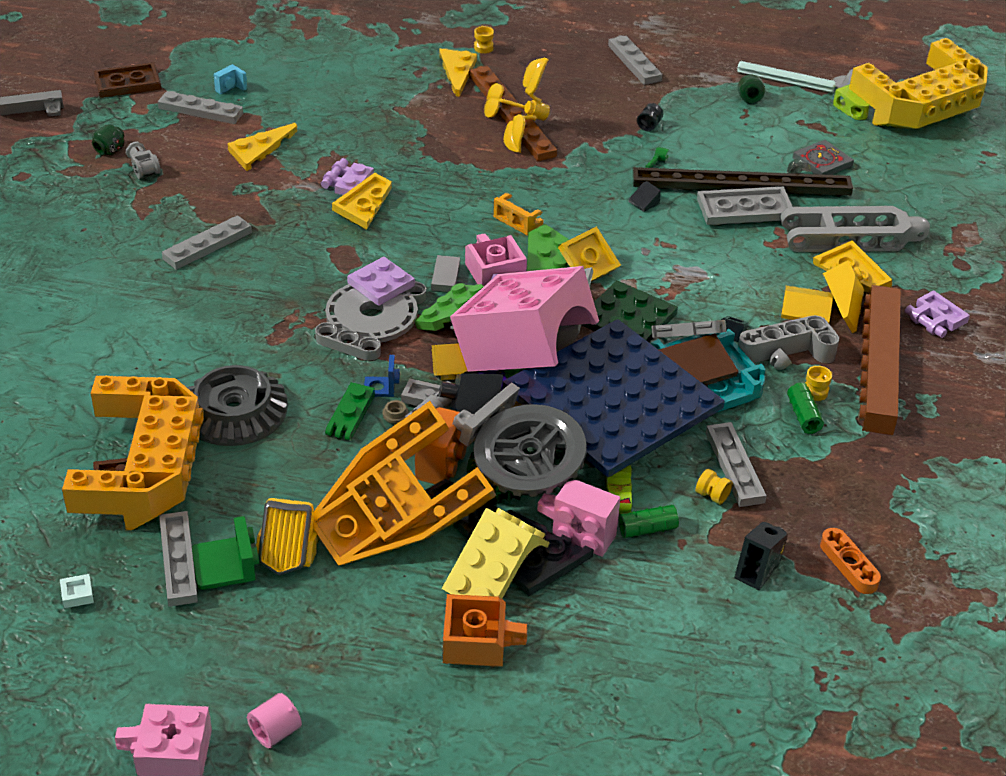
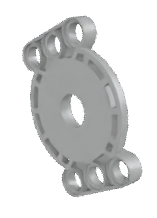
(364, 330)

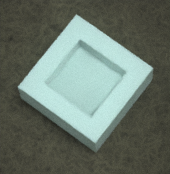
(76, 591)

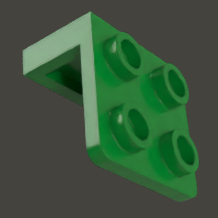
(226, 560)

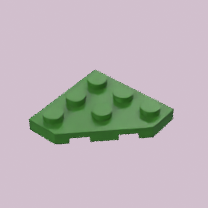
(544, 250)
(440, 312)

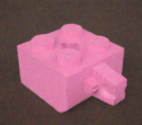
(493, 257)
(583, 515)
(168, 741)

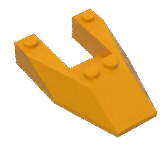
(382, 503)

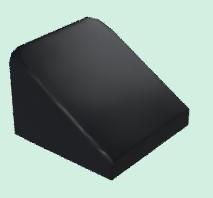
(645, 196)
(736, 326)

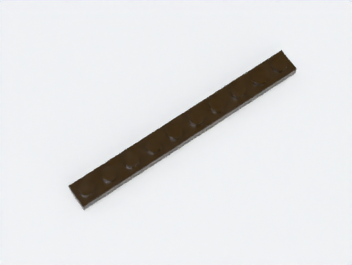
(726, 180)

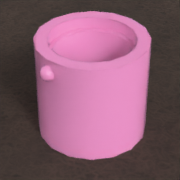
(274, 720)

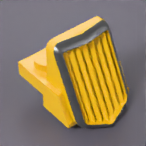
(287, 536)

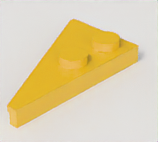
(457, 67)
(259, 145)

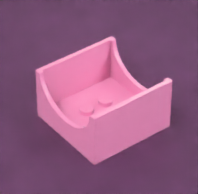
(518, 318)

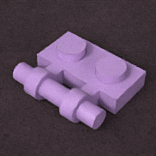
(350, 176)
(941, 310)

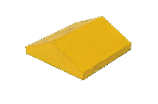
(806, 302)

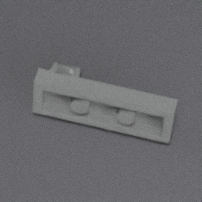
(49, 101)
(471, 424)

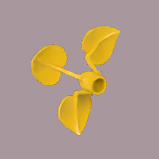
(534, 109)

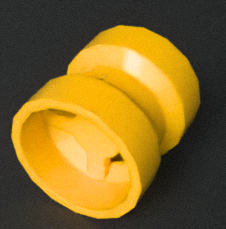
(483, 39)
(818, 380)
(714, 486)

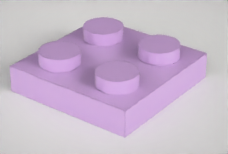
(381, 280)

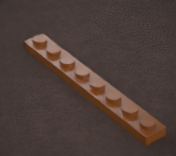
(532, 137)

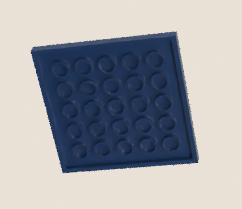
(619, 394)

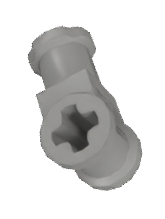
(142, 161)

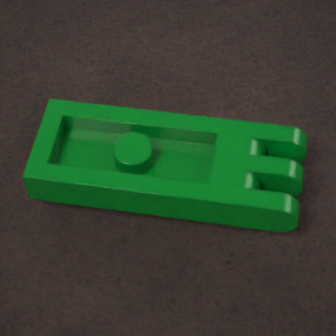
(350, 411)

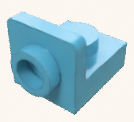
(230, 78)

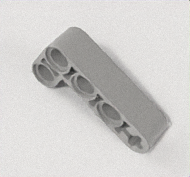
(792, 336)

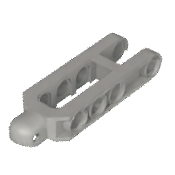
(823, 233)

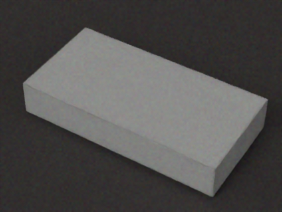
(445, 273)

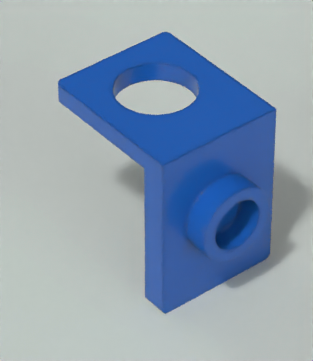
(388, 382)

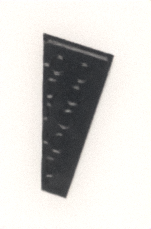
(543, 563)

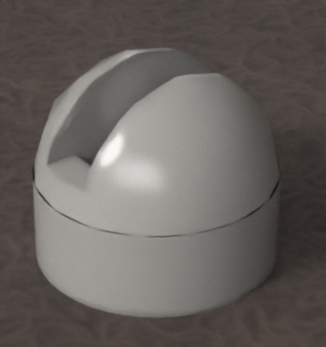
(780, 360)

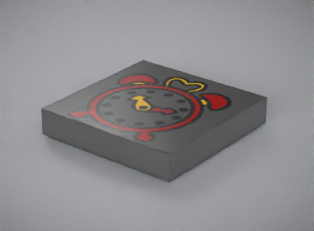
(824, 158)

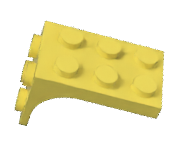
(493, 555)

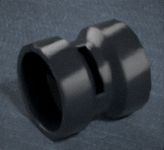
(650, 117)

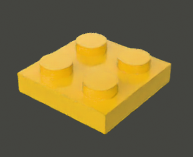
(590, 251)

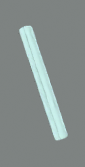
(786, 76)

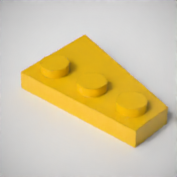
(363, 200)
(857, 257)

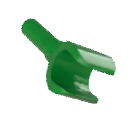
(660, 154)

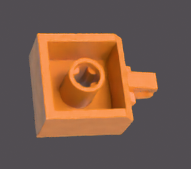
(441, 456)
(478, 630)

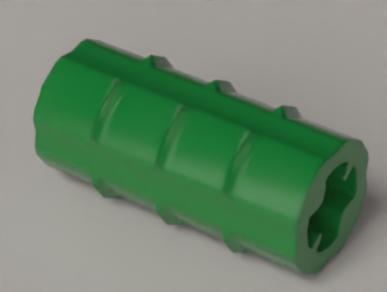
(805, 408)
(648, 521)

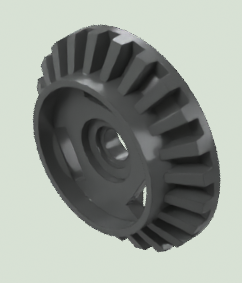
(245, 422)
(511, 431)

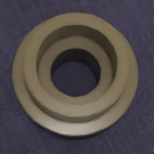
(395, 411)

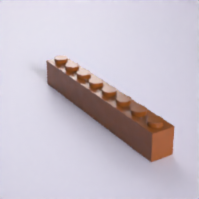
(880, 360)

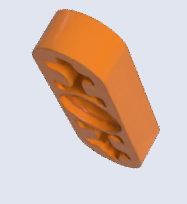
(851, 571)

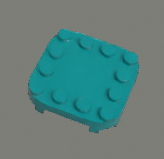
(739, 389)

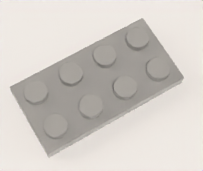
(743, 205)

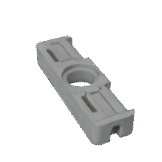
(693, 328)

